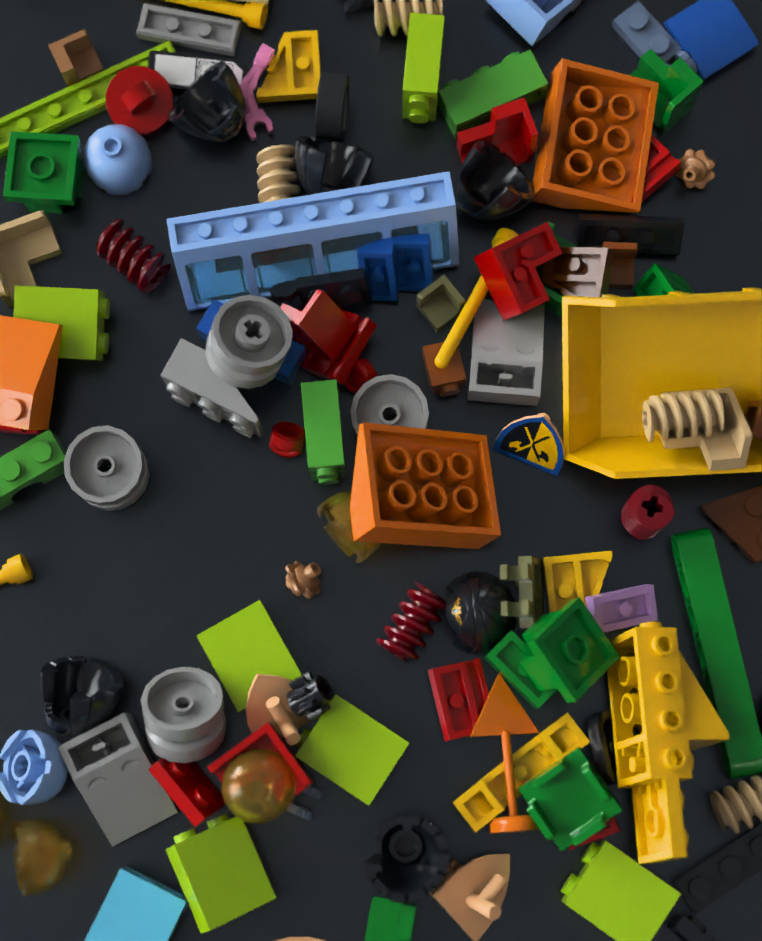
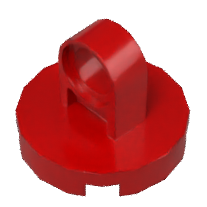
(139, 99)

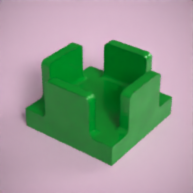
(43, 171)
(567, 651)
(570, 800)

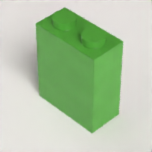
(323, 431)

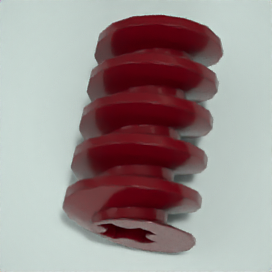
(130, 257)
(649, 501)
(412, 623)

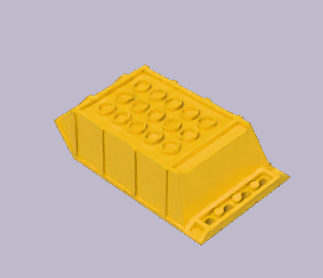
(646, 346)

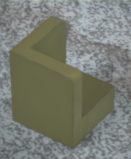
(440, 303)

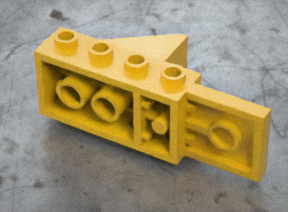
(671, 721)

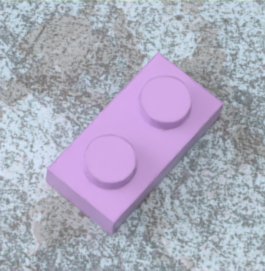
(623, 607)

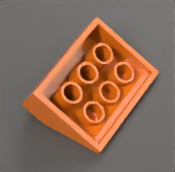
(594, 139)
(27, 371)
(423, 488)

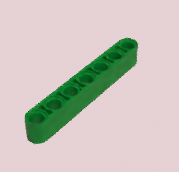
(718, 650)

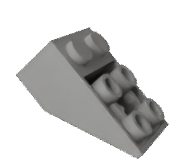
(506, 356)
(194, 382)
(114, 778)

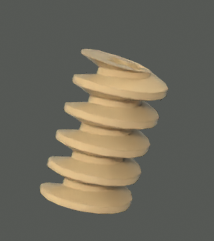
(397, 13)
(275, 173)
(682, 413)
(738, 805)

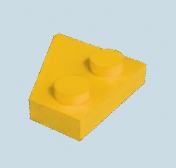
(293, 70)
(574, 577)

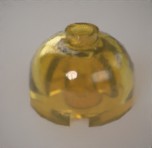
(340, 526)
(258, 785)
(38, 855)

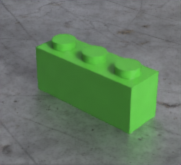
(470, 100)

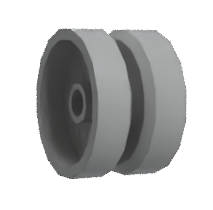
(248, 341)
(389, 396)
(87, 463)
(183, 714)

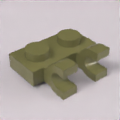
(529, 579)

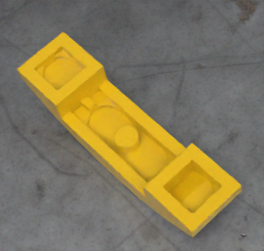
(489, 794)

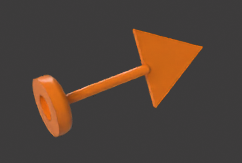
(504, 717)

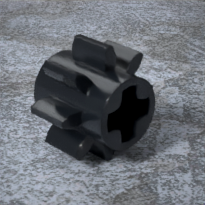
(310, 695)

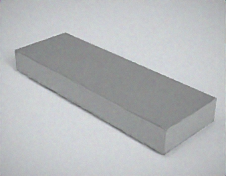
(189, 29)

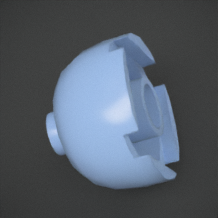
(117, 159)
(32, 768)

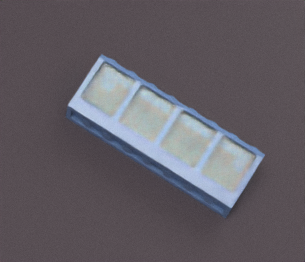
(308, 235)

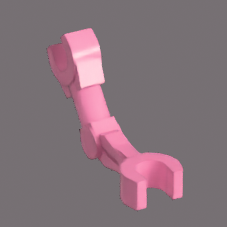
(249, 84)

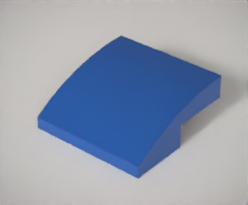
(711, 34)
(397, 265)

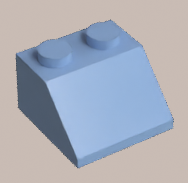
(533, 17)

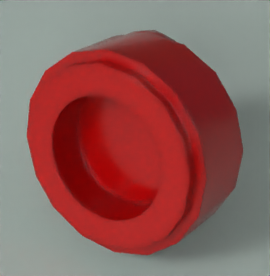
(360, 374)
(287, 439)

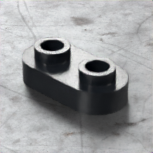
(602, 745)

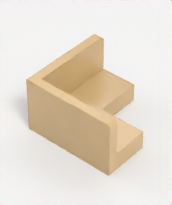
(22, 245)
(722, 449)

